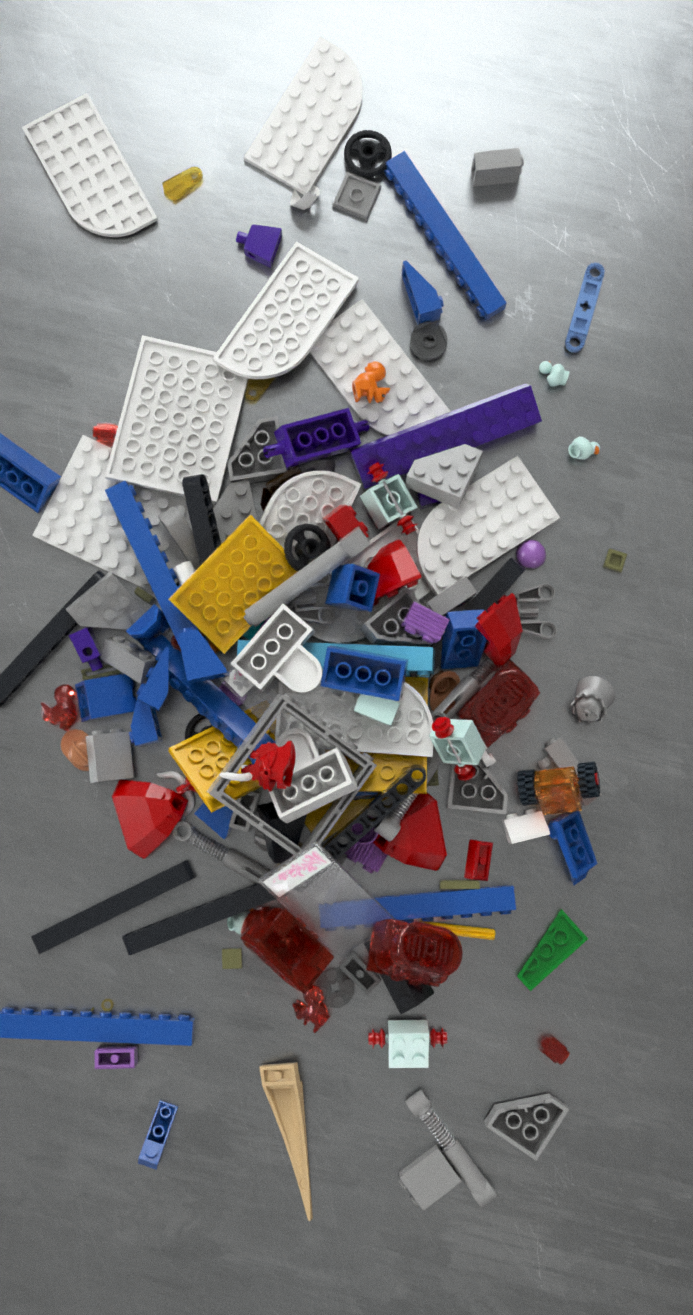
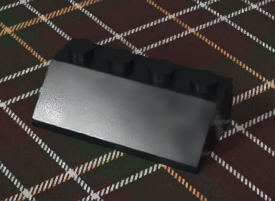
(404, 994)

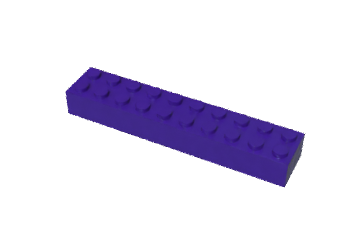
(467, 425)

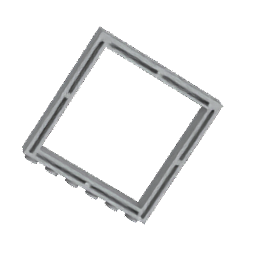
(317, 725)

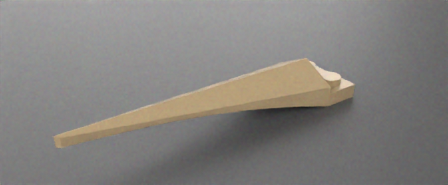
(286, 1099)

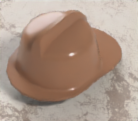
(441, 686)
(75, 749)

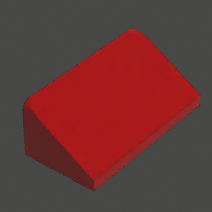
(478, 860)

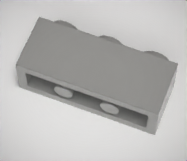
(128, 658)

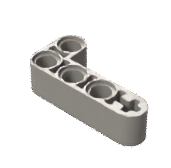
(181, 533)

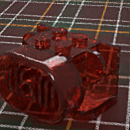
(488, 714)
(285, 946)
(414, 952)

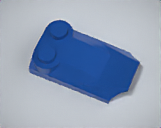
(149, 626)
(574, 843)

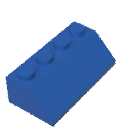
(25, 475)
(364, 672)

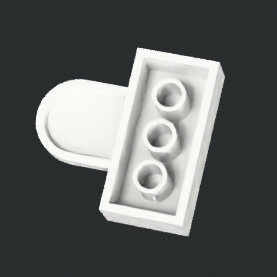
(280, 653)
(315, 778)

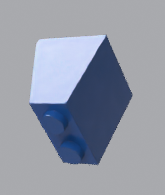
(352, 588)
(199, 658)
(105, 697)
(217, 820)

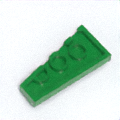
(554, 948)

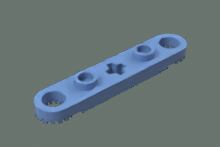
(581, 320)

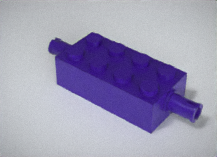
(316, 438)

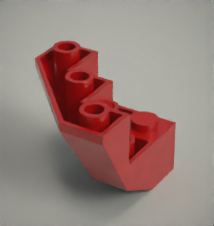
(395, 570)
(501, 629)
(146, 814)
(420, 836)

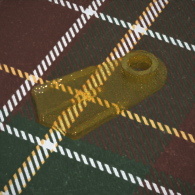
(181, 183)
(258, 386)

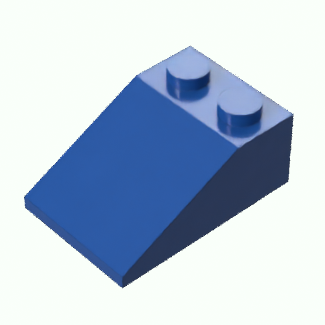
(422, 295)
(462, 640)
(145, 725)

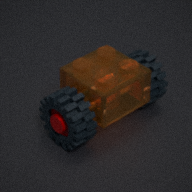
(559, 788)

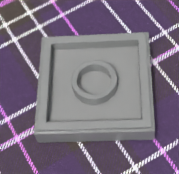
(356, 195)

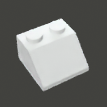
(525, 826)

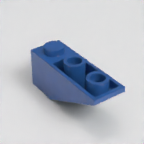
(156, 687)
(157, 1135)

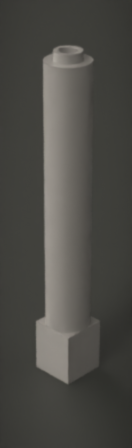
(306, 577)

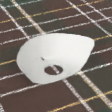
(307, 200)

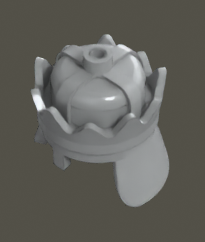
(592, 699)

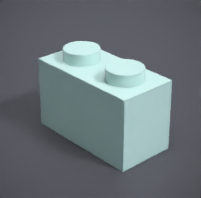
(377, 708)

